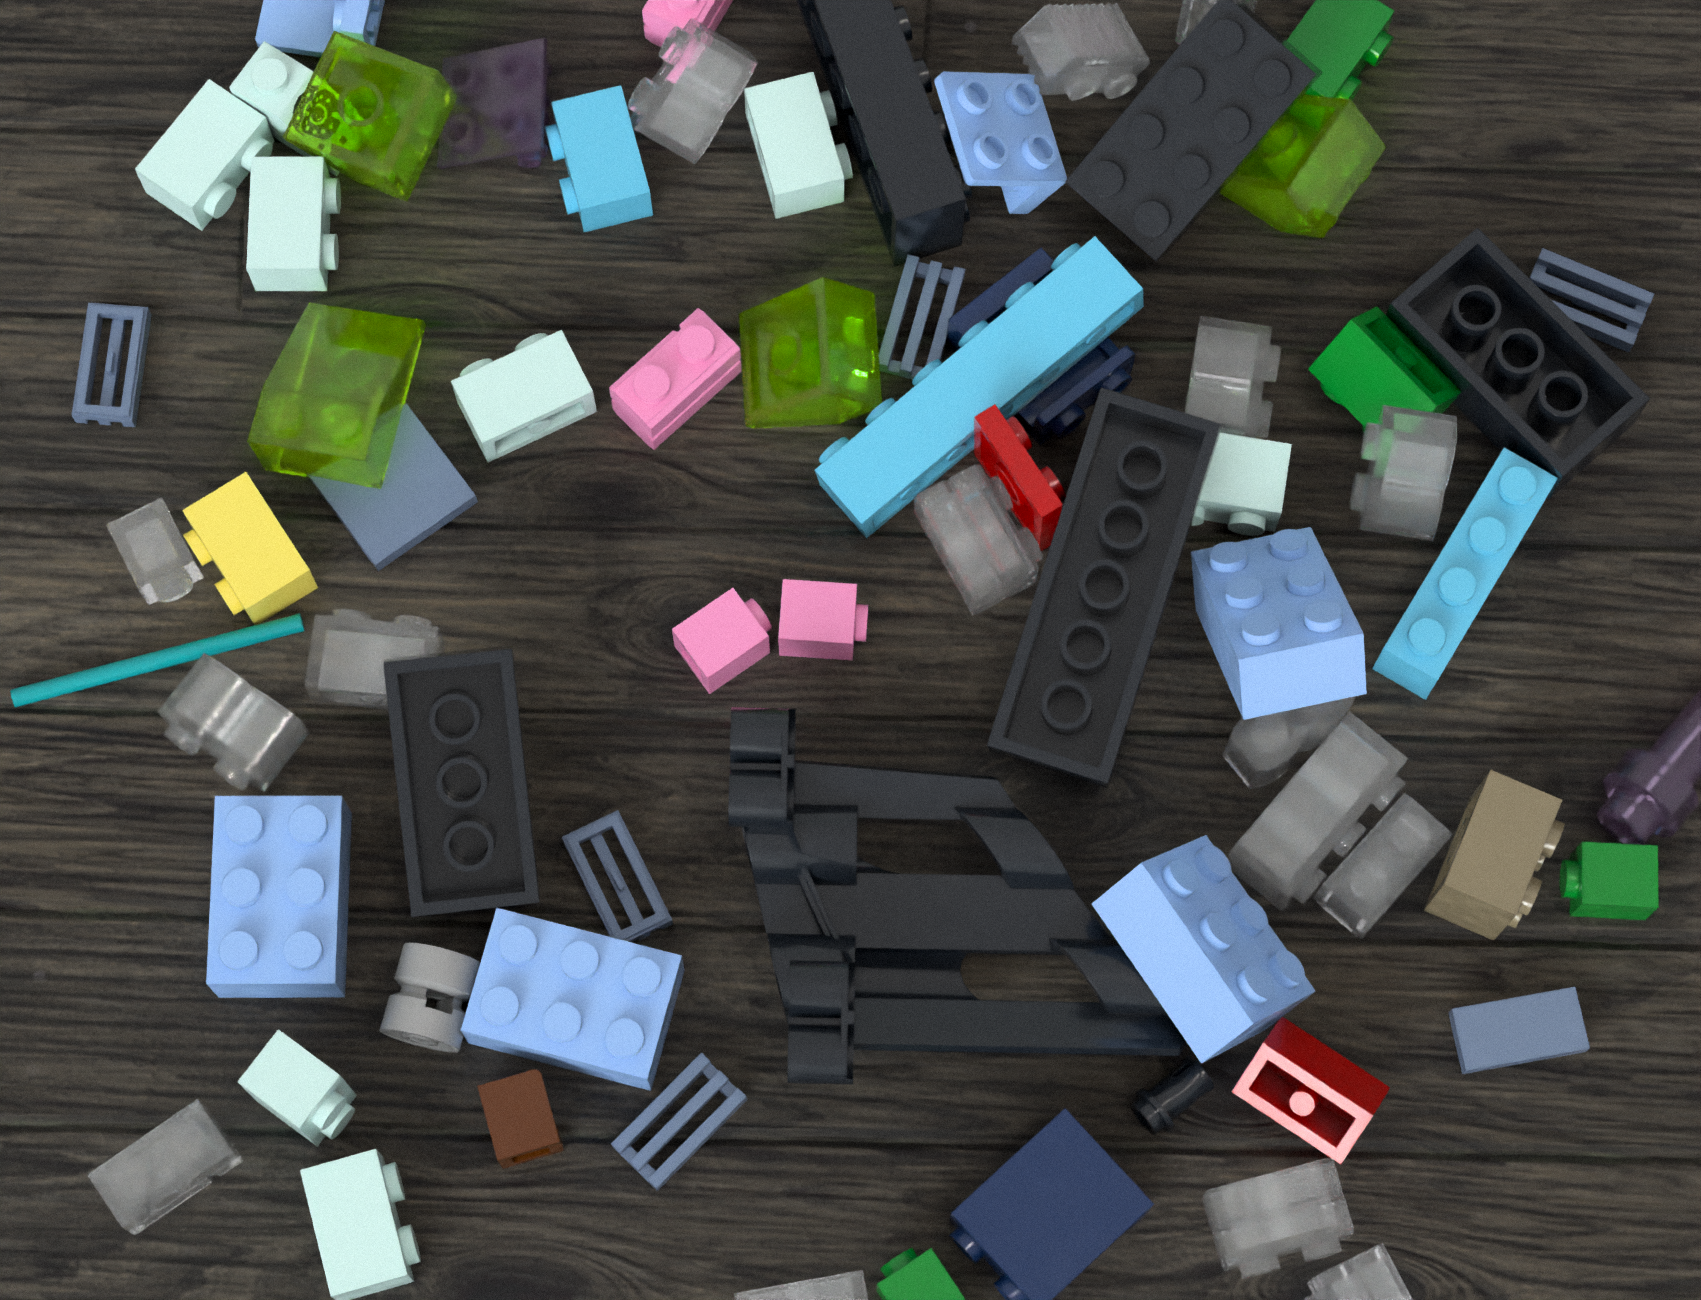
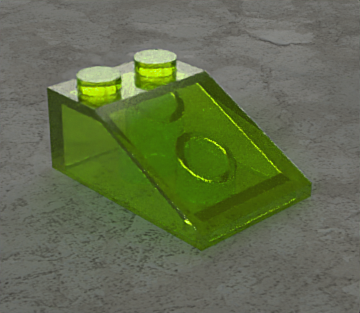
(337, 395)

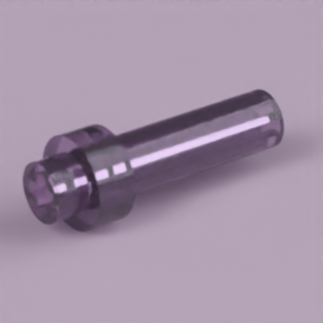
(1654, 788)

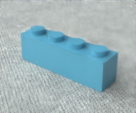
(1464, 573)

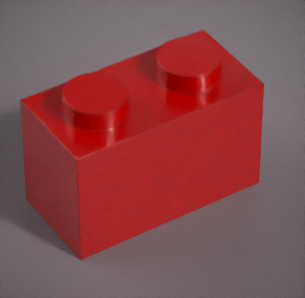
(1311, 1090)

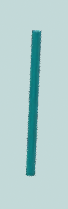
(157, 660)

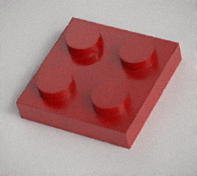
(1035, 493)

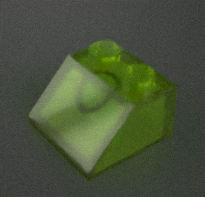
(371, 115)
(1308, 166)
(810, 356)

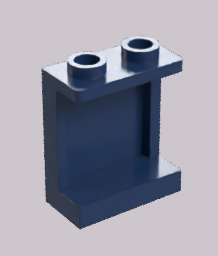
(1063, 403)
(1048, 1212)

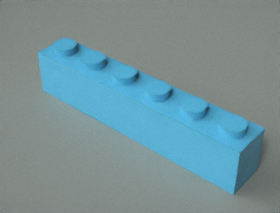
(998, 363)

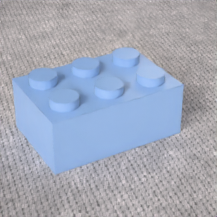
(1278, 623)
(279, 897)
(1203, 947)
(573, 999)

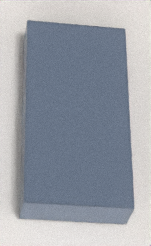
(1518, 1030)

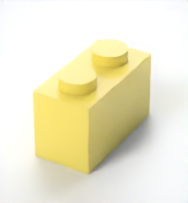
(249, 549)

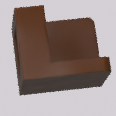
(520, 1118)

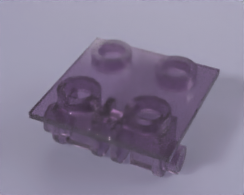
(497, 105)

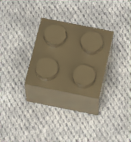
(1494, 854)

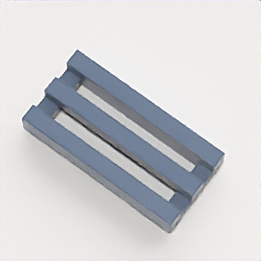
(933, 274)
(1601, 284)
(106, 412)
(640, 927)
(659, 1106)

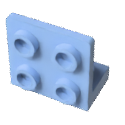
(308, 25)
(1002, 135)

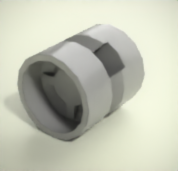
(432, 974)

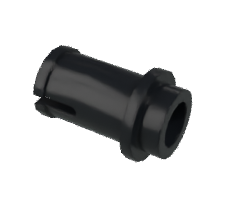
(1171, 1096)

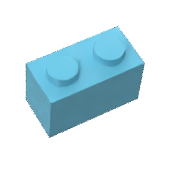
(601, 159)

